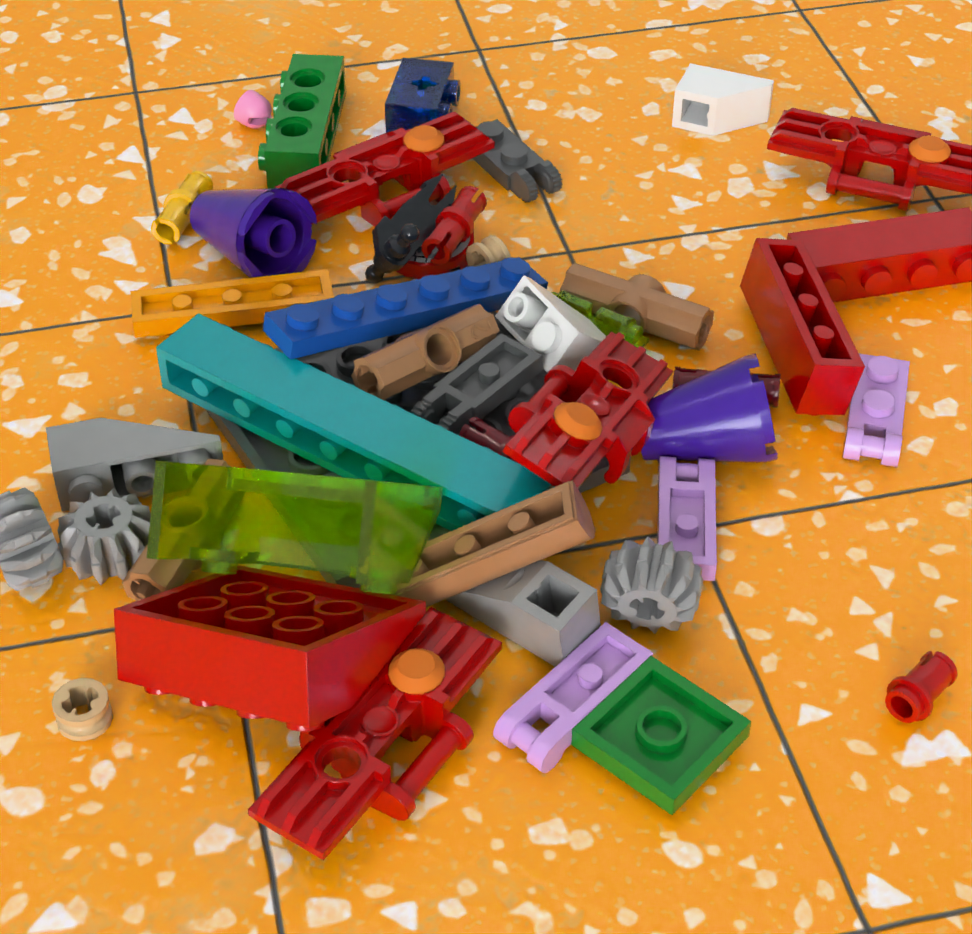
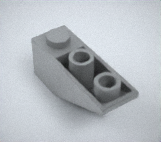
(119, 455)
(536, 609)

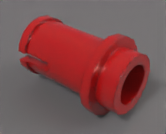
(912, 696)

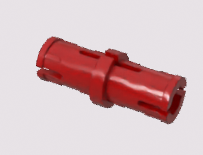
(454, 225)

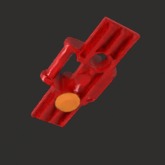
(400, 154)
(912, 155)
(585, 417)
(405, 700)

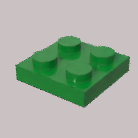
(661, 734)

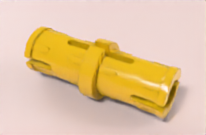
(177, 207)

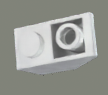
(720, 100)
(548, 325)

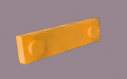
(226, 302)

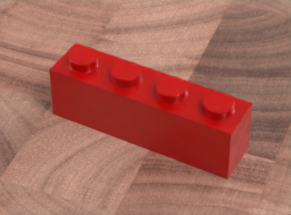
(892, 254)
(801, 327)

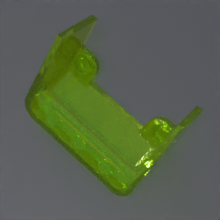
(291, 521)

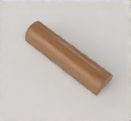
(500, 544)

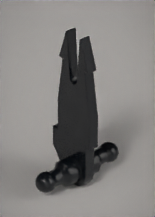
(404, 234)

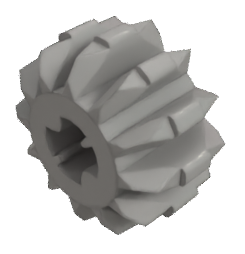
(104, 535)
(26, 541)
(651, 585)

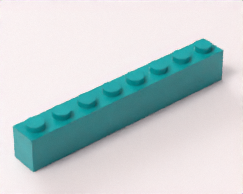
(337, 422)

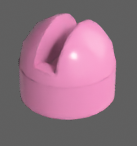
(252, 110)

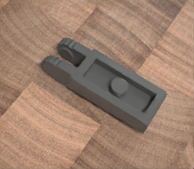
(516, 164)
(480, 383)

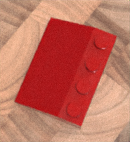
(263, 644)

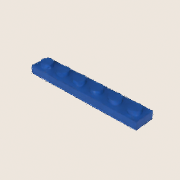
(393, 308)

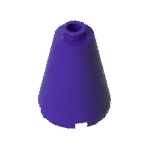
(257, 228)
(714, 418)

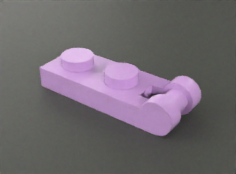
(877, 411)
(689, 510)
(569, 695)

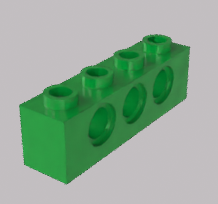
(304, 117)

